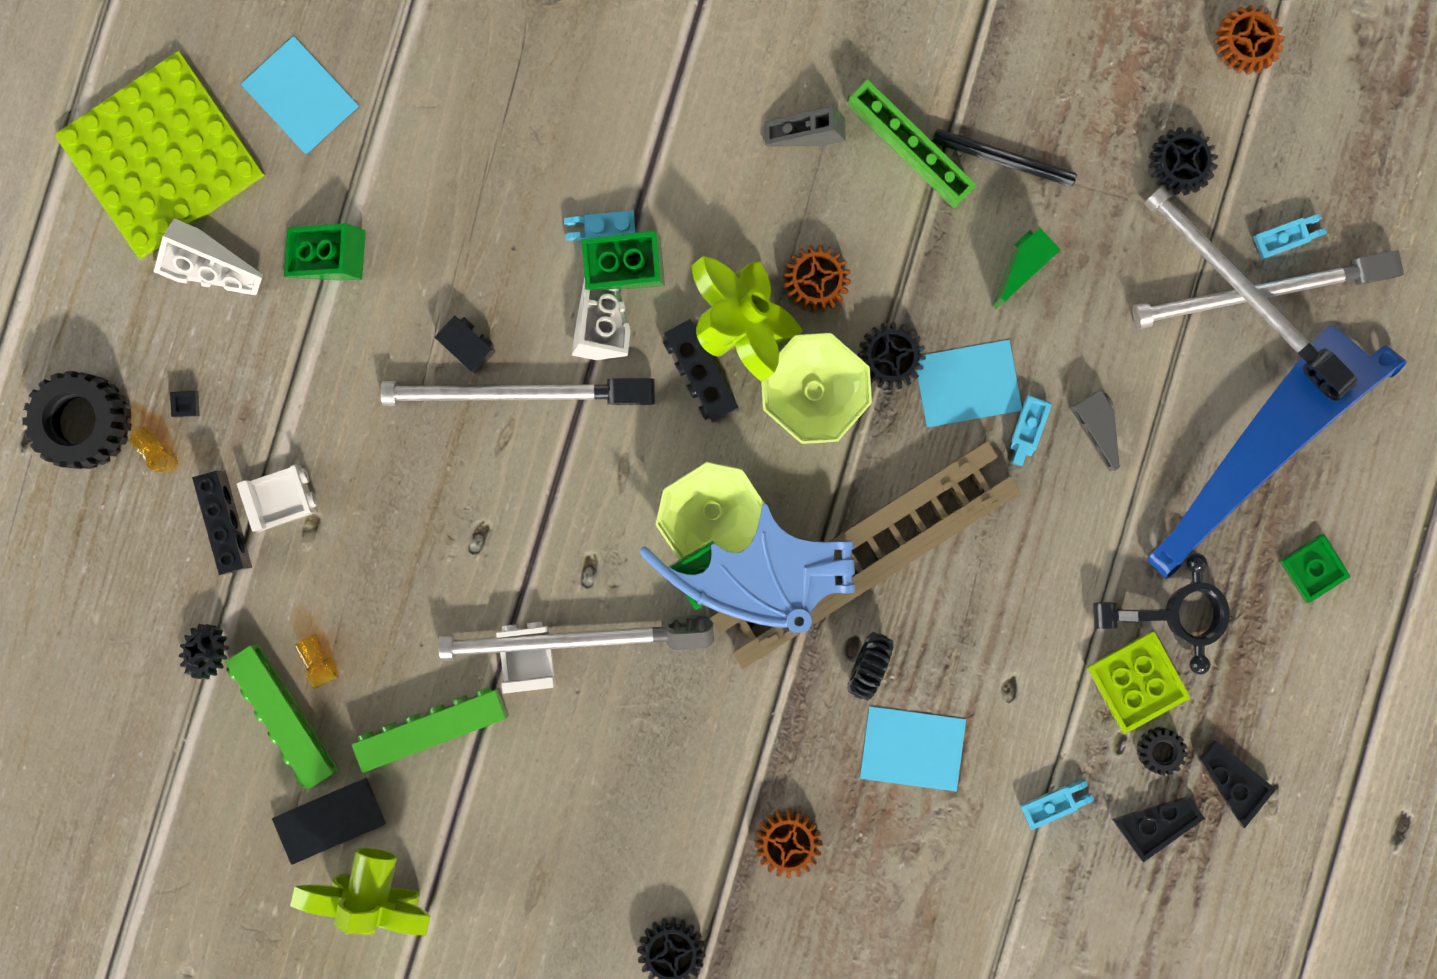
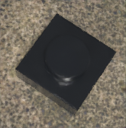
(184, 404)

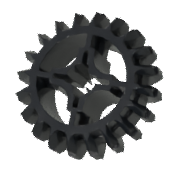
(1176, 153)
(888, 345)
(870, 666)
(681, 948)

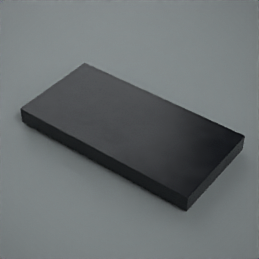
(328, 821)

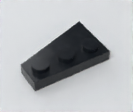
(1236, 782)
(1158, 826)

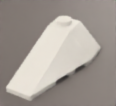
(194, 256)
(601, 325)

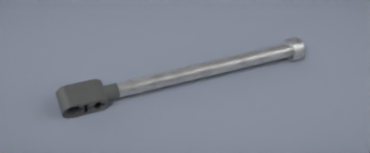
(1362, 270)
(678, 632)

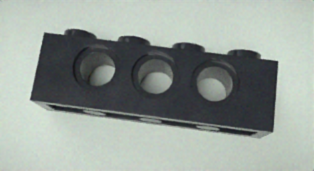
(686, 334)
(222, 522)

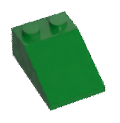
(325, 252)
(1030, 256)
(623, 261)

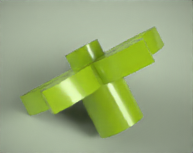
(742, 315)
(365, 898)

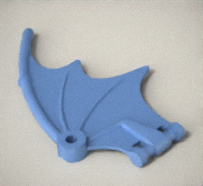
(768, 580)

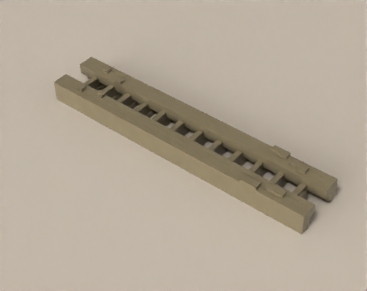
(901, 556)

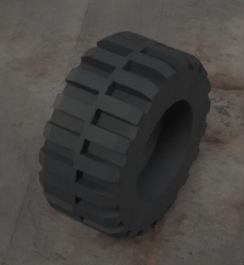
(45, 415)

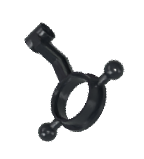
(1107, 614)

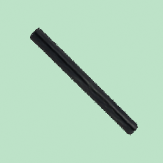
(1004, 157)

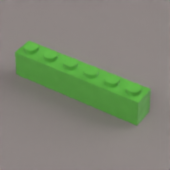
(911, 144)
(281, 716)
(430, 730)

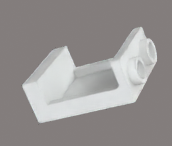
(277, 498)
(528, 668)

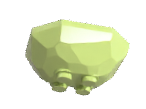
(817, 388)
(707, 506)

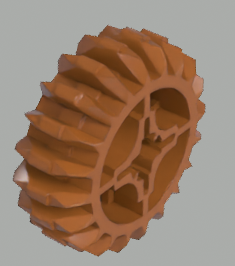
(1267, 35)
(827, 276)
(782, 864)

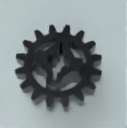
(203, 651)

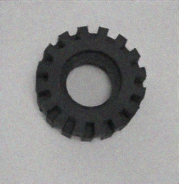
(1177, 751)

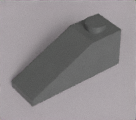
(806, 129)
(1099, 425)

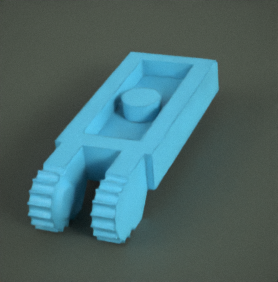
(601, 225)
(1287, 237)
(1054, 804)

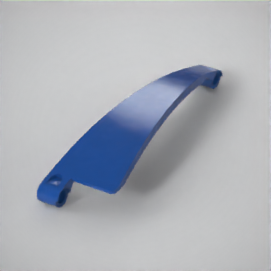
(1278, 431)

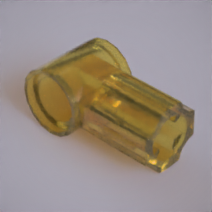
(152, 449)
(319, 668)

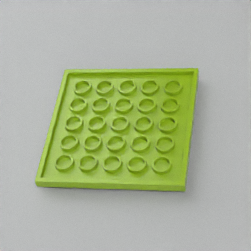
(159, 154)

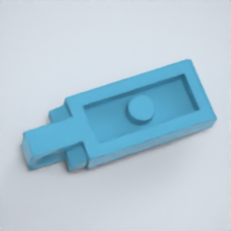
(1029, 428)

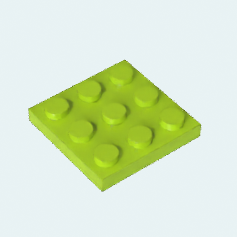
(1138, 682)

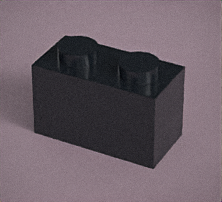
(465, 344)

